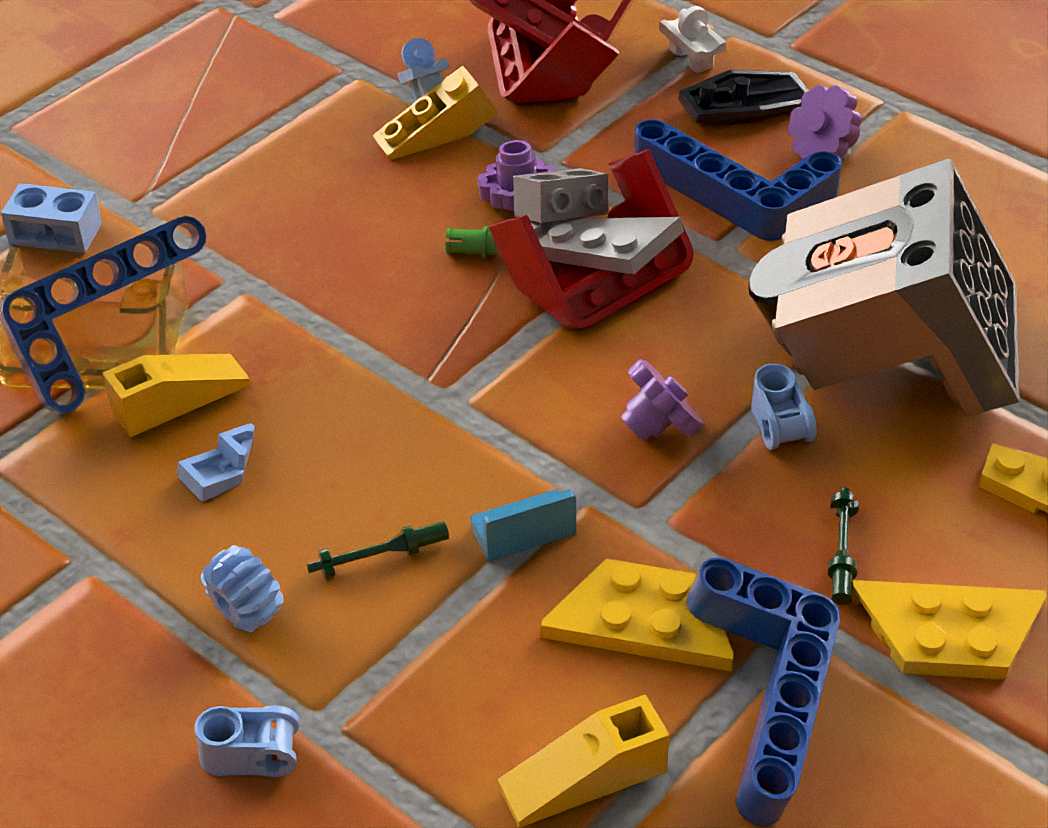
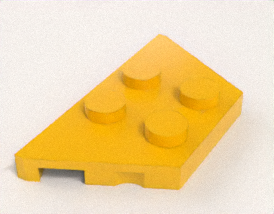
(638, 613)
(950, 626)

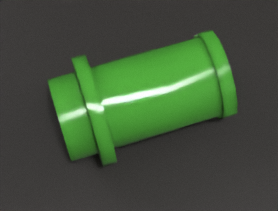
(473, 242)

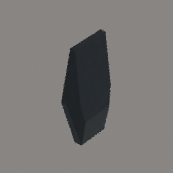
(743, 96)

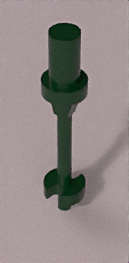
(408, 540)
(842, 567)

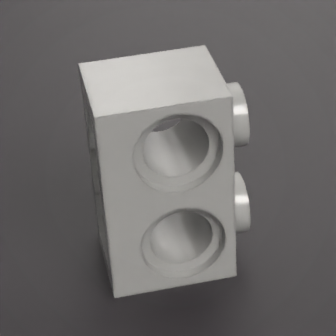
(561, 195)

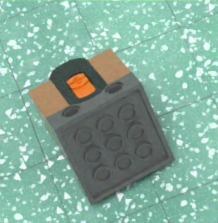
(894, 281)

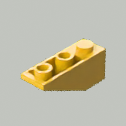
(439, 117)
(168, 386)
(589, 762)

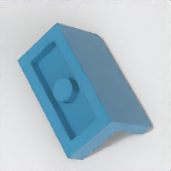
(525, 523)

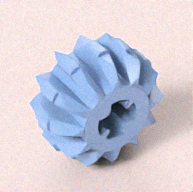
(242, 588)

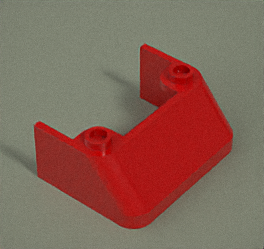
(545, 22)
(538, 74)
(588, 294)

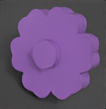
(825, 122)
(498, 181)
(658, 404)

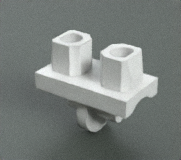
(693, 37)

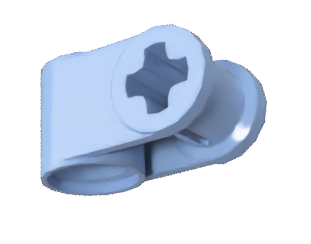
(781, 407)
(246, 741)

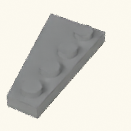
(607, 243)

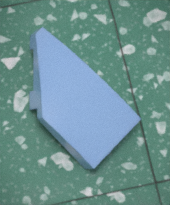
(220, 468)

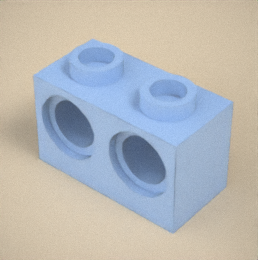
(51, 218)

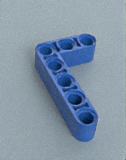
(733, 189)
(85, 290)
(803, 632)

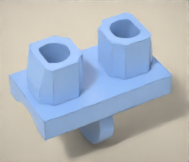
(422, 71)

